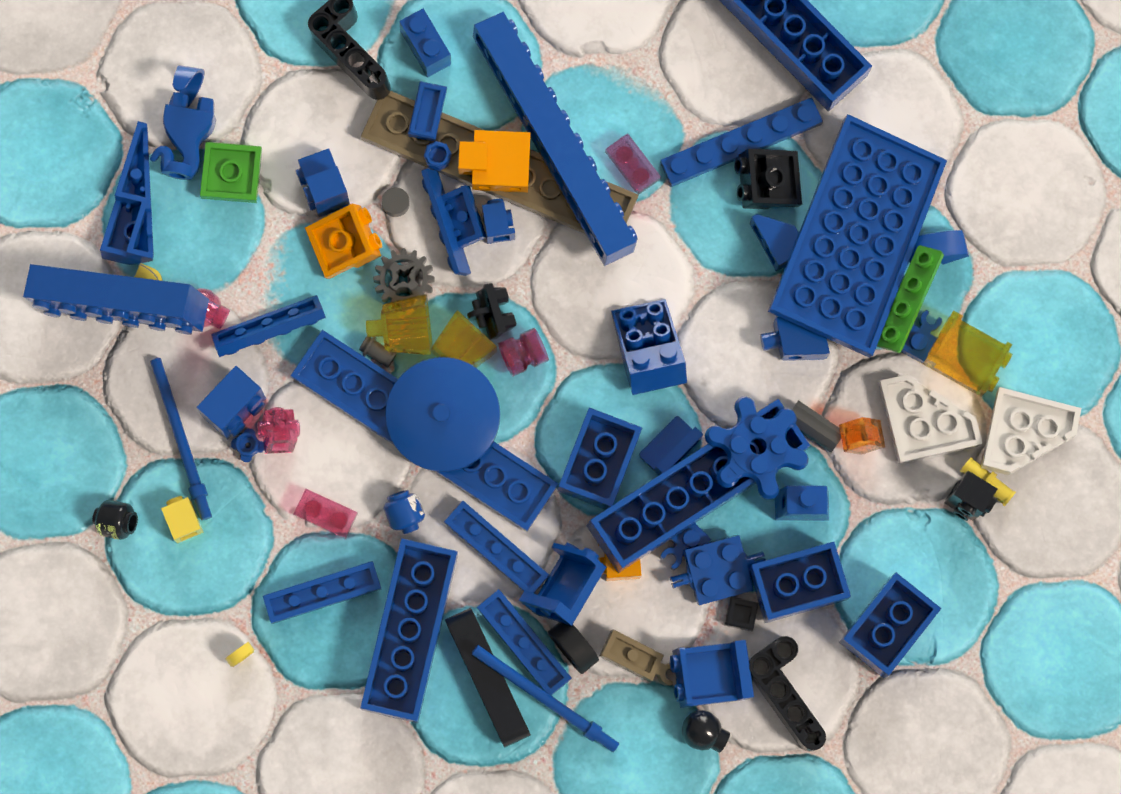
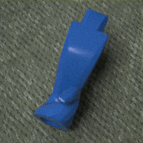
(186, 132)

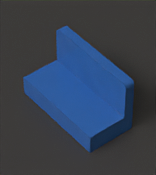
(670, 445)

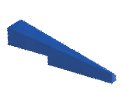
(130, 224)

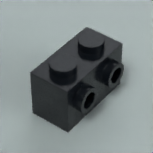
(971, 497)

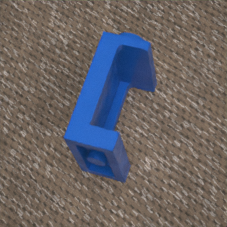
(567, 584)
(711, 674)

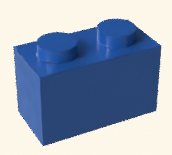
(425, 42)

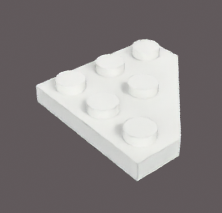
(924, 421)
(1026, 429)

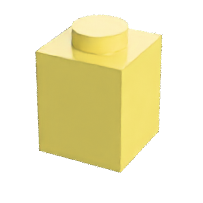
(181, 519)

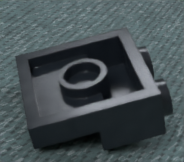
(768, 178)

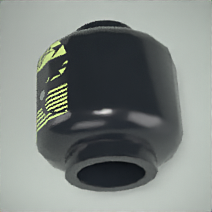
(115, 519)

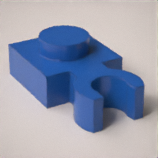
(920, 340)
(688, 538)

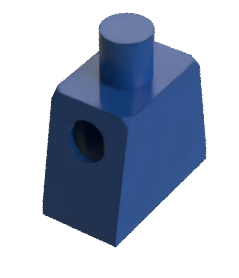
(795, 342)
(802, 503)

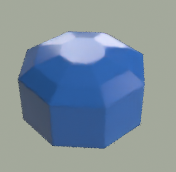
(437, 155)

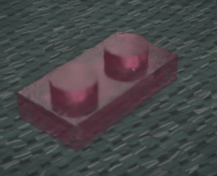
(632, 164)
(325, 513)

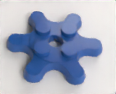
(742, 461)

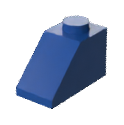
(776, 239)

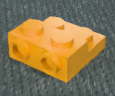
(344, 240)

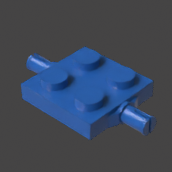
(717, 570)

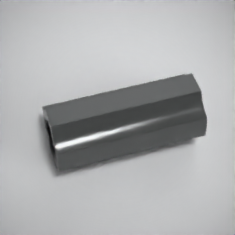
(816, 427)

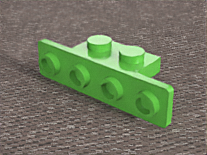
(910, 298)

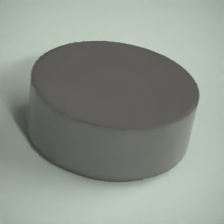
(395, 202)

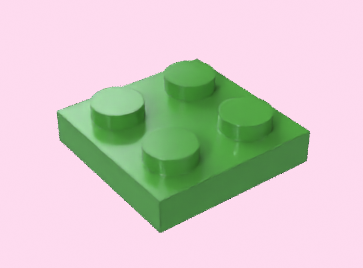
(231, 172)

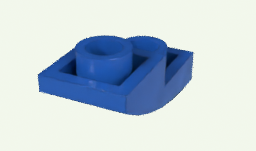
(949, 242)

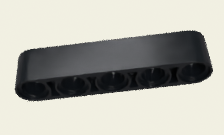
(489, 683)

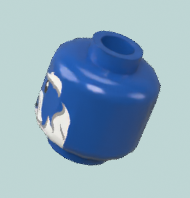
(404, 511)

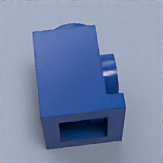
(497, 222)

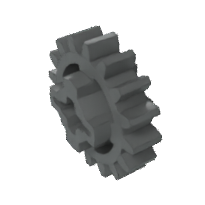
(413, 269)

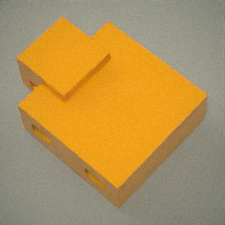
(496, 160)

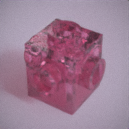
(278, 430)

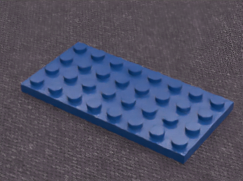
(858, 236)

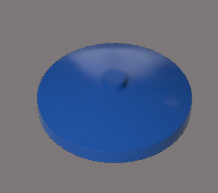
(443, 414)

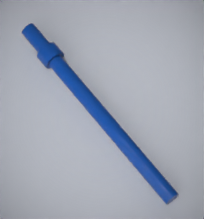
(197, 490)
(590, 729)

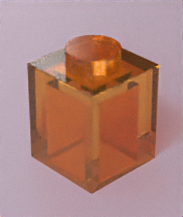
(862, 435)

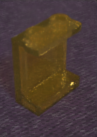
(968, 355)

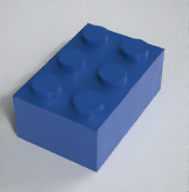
(599, 459)
(799, 582)
(890, 625)

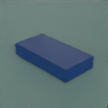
(427, 111)

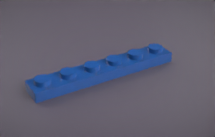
(727, 146)

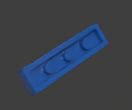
(268, 326)
(496, 548)
(322, 592)
(524, 642)

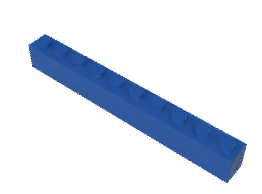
(554, 138)

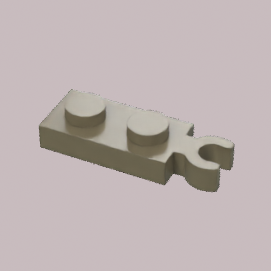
(635, 657)

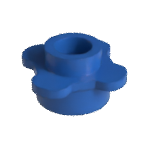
(240, 442)

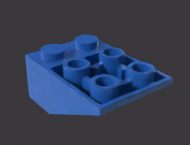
(649, 347)

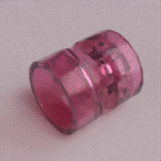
(523, 352)

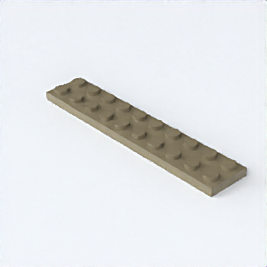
(389, 130)

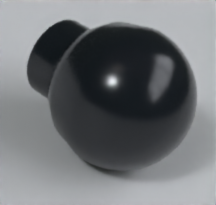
(704, 731)

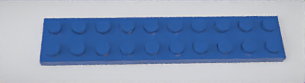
(362, 392)

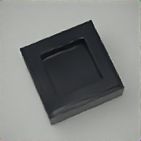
(741, 614)

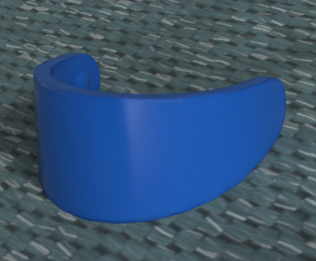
(188, 81)

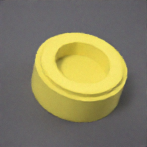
(240, 654)

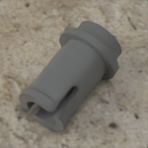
(377, 351)

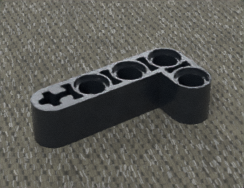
(352, 52)
(790, 698)

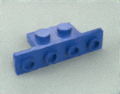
(456, 217)

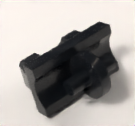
(488, 313)

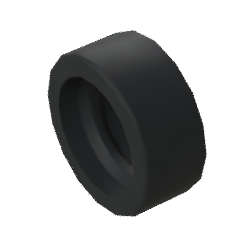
(573, 646)

